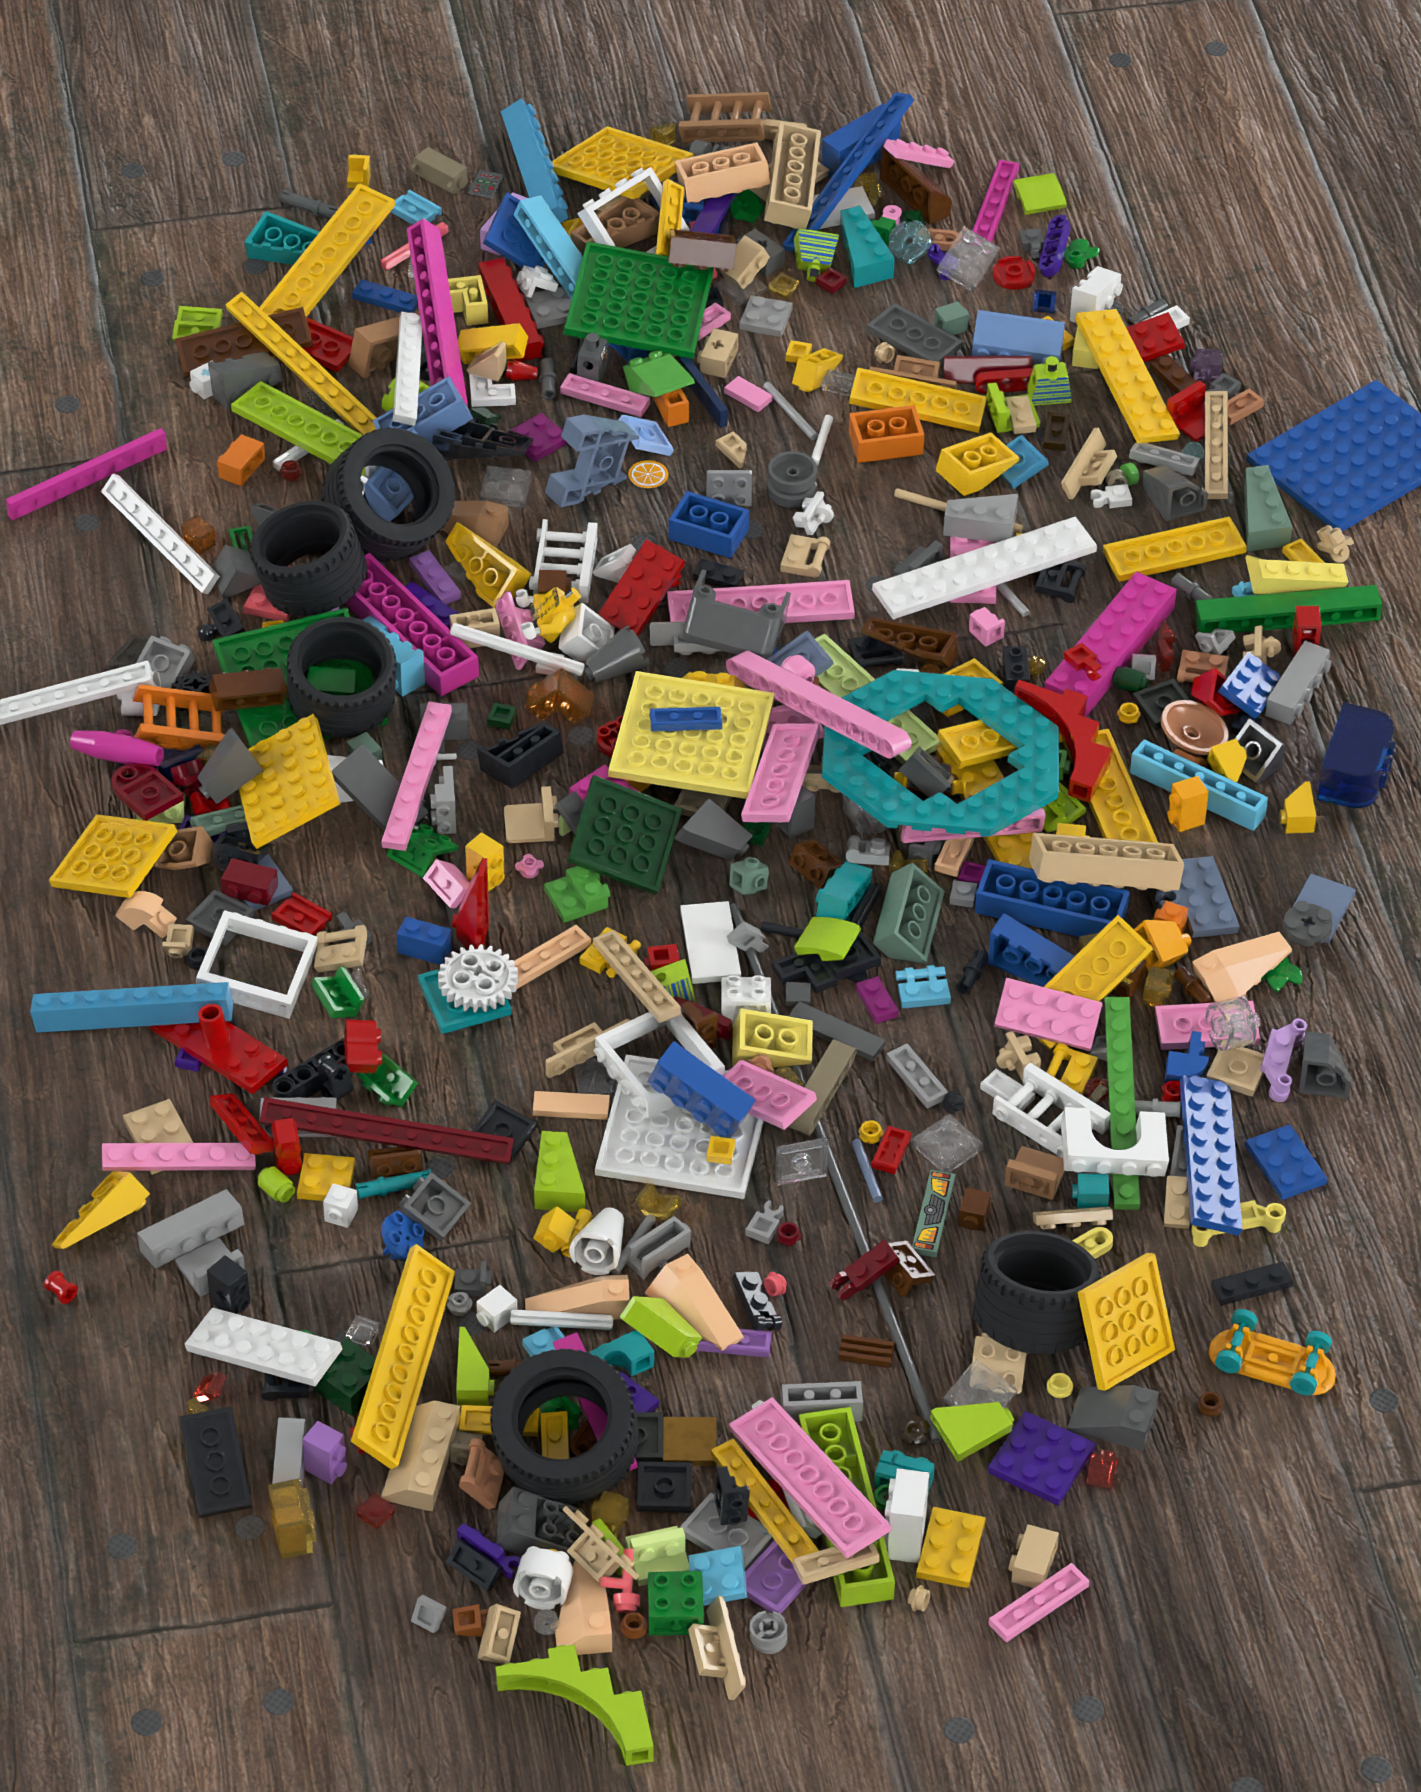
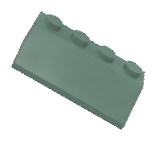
(908, 915)

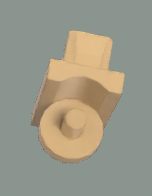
(1334, 543)
(1260, 645)
(1014, 1055)

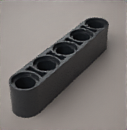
(304, 1079)

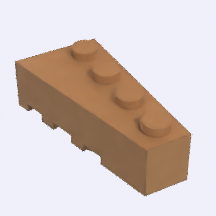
(625, 223)

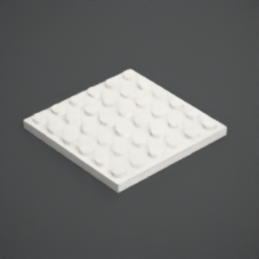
(671, 1145)

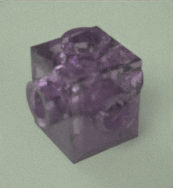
(1206, 364)

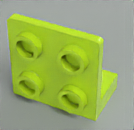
(1000, 412)

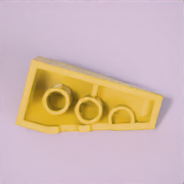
(113, 1199)

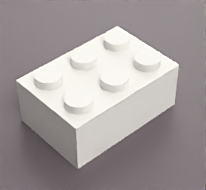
(906, 1515)

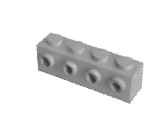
(1298, 682)
(190, 1228)

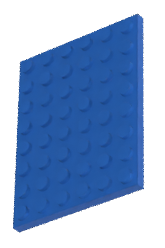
(1348, 456)

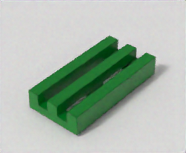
(239, 531)

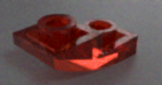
(1164, 647)

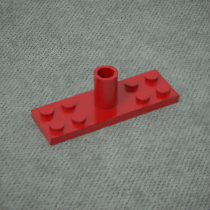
(225, 1048)

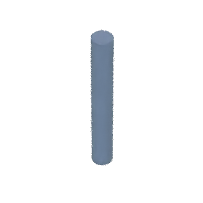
(867, 1170)

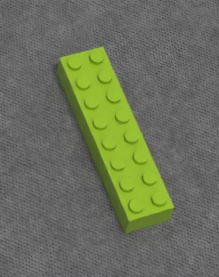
(838, 1438)

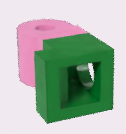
(887, 222)

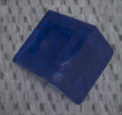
(1044, 301)

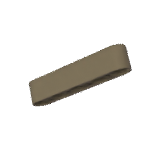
(825, 1083)

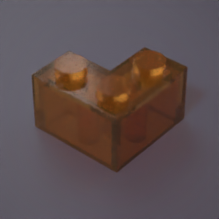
(561, 694)

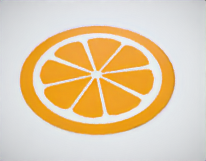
(648, 474)

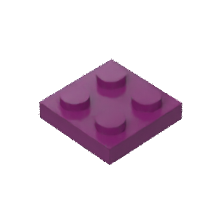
(545, 435)

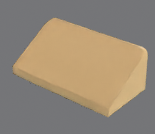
(499, 1634)

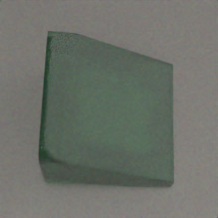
(486, 416)

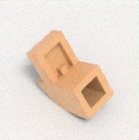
(145, 909)

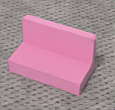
(447, 882)

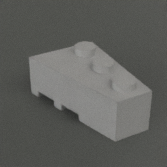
(981, 517)

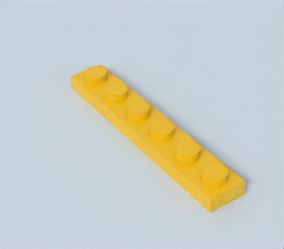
(764, 1501)

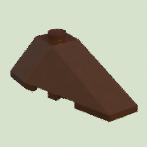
(919, 642)

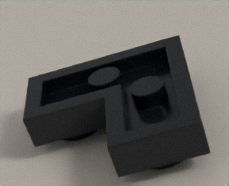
(808, 966)

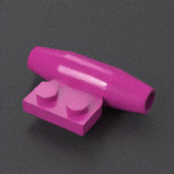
(117, 747)

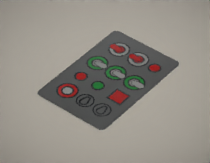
(485, 184)

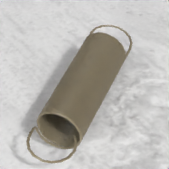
(1098, 1093)

